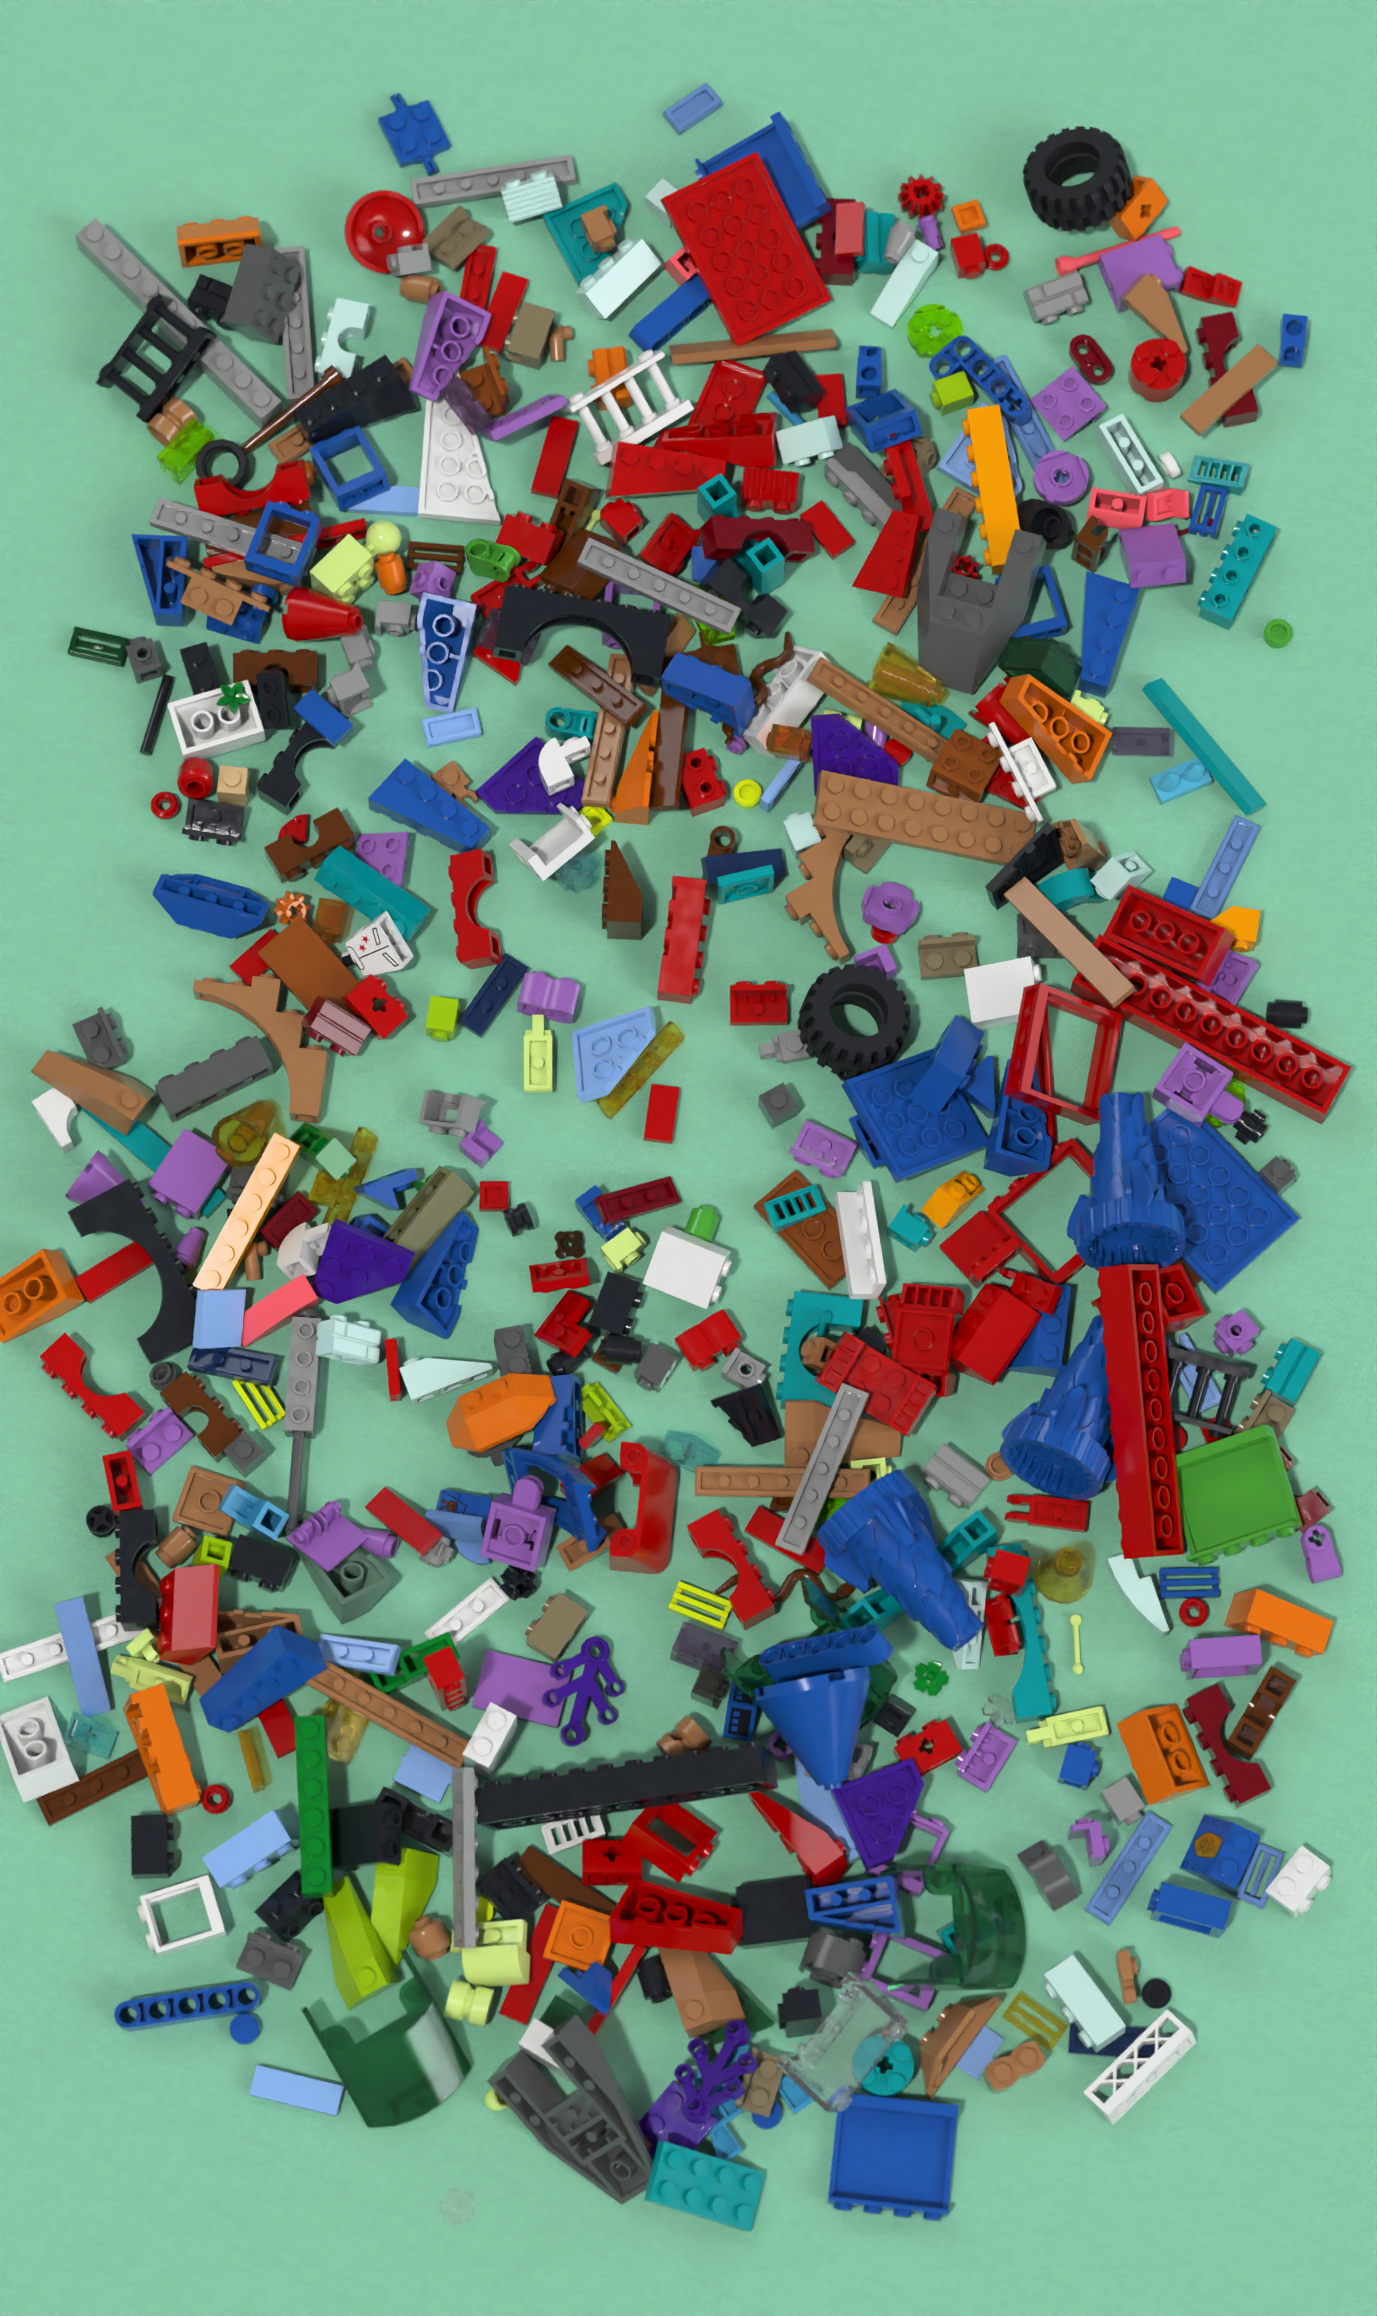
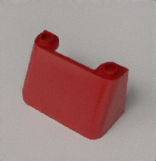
(649, 1544)

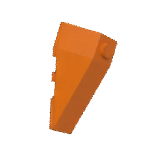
(634, 788)

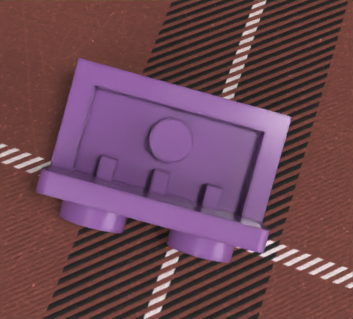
(1232, 977)
(823, 1149)
(985, 1756)
(1096, 1843)

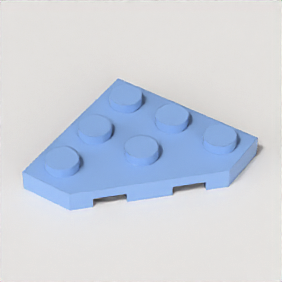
(957, 467)
(608, 1050)

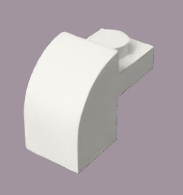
(555, 762)
(302, 1249)

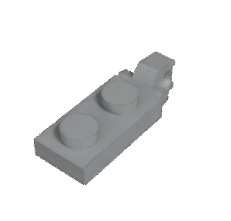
(785, 1048)

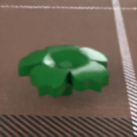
(930, 1678)

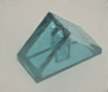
(688, 1451)
(90, 1736)

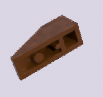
(574, 508)

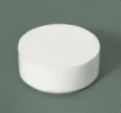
(1169, 464)

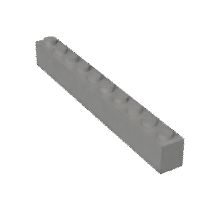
(141, 285)

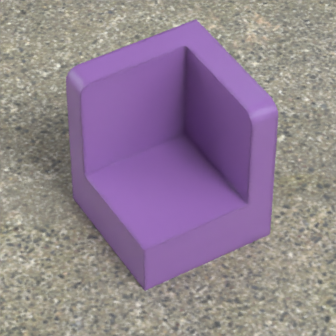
(878, 959)
(480, 1145)

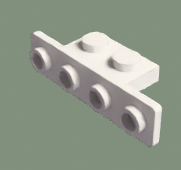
(1027, 770)

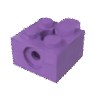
(1197, 1087)
(519, 1526)

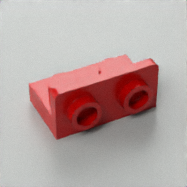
(559, 1275)

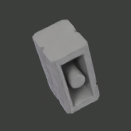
(1055, 297)
(955, 1477)

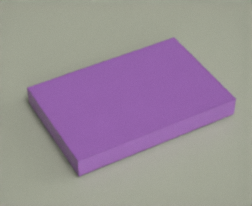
(524, 416)
(519, 1687)

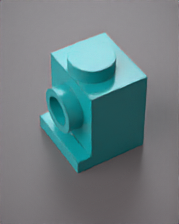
(910, 1229)

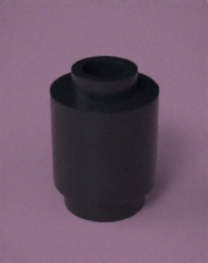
(1286, 1014)
(620, 1349)
(653, 1980)

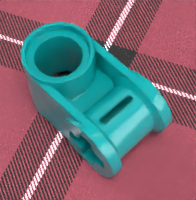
(573, 723)

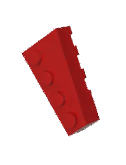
(674, 1920)

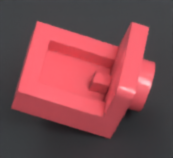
(1167, 503)

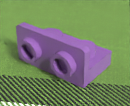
(158, 1440)

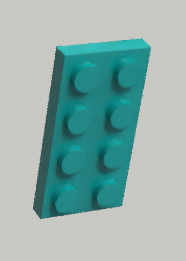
(704, 2186)

